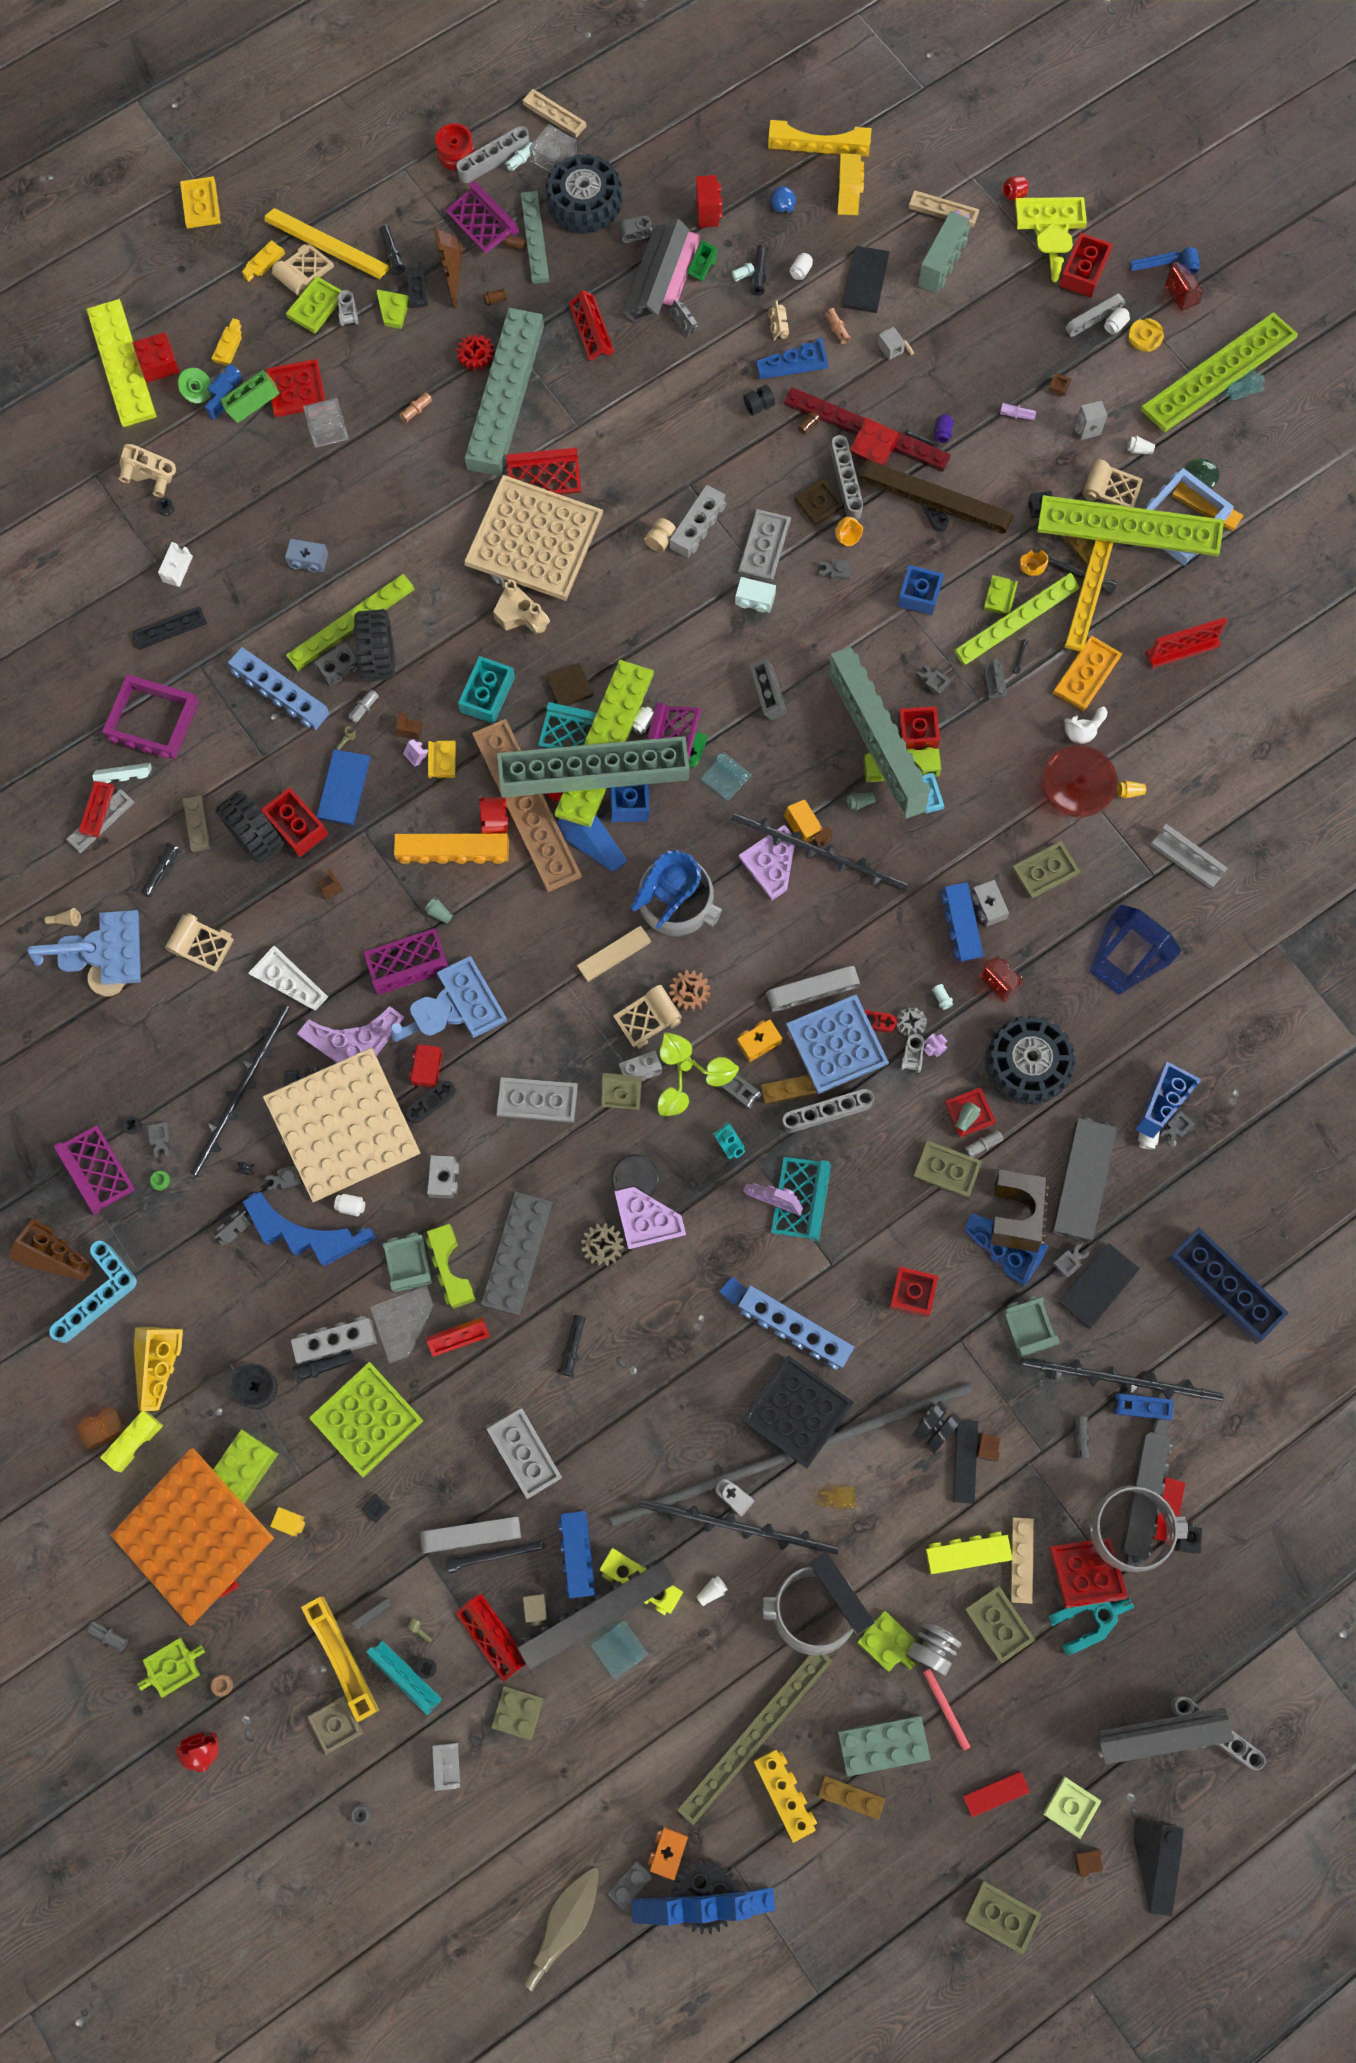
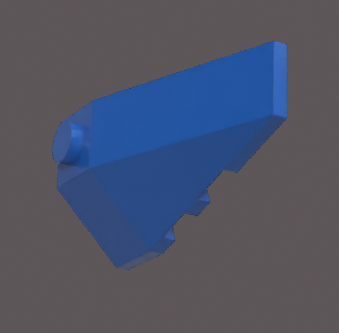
(594, 842)
(1016, 1262)

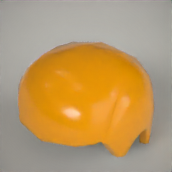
(848, 531)
(1033, 563)

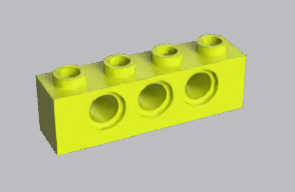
(616, 1559)

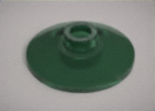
(1211, 471)

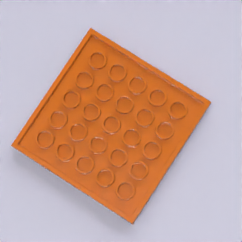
(192, 1536)

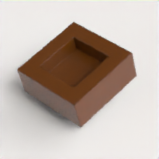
(1059, 384)
(823, 838)

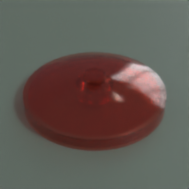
(1079, 781)

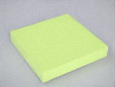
(1071, 1807)

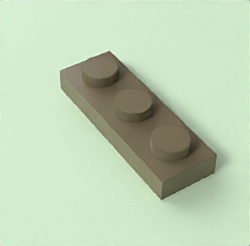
(196, 823)

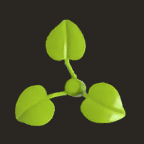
(678, 1051)

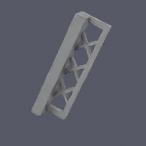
(1189, 856)

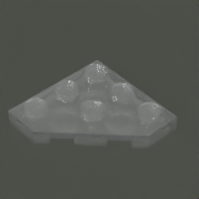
(402, 1321)

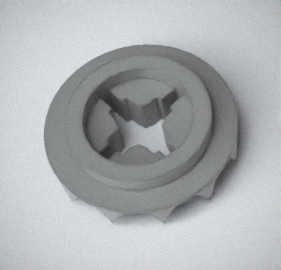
(906, 1028)

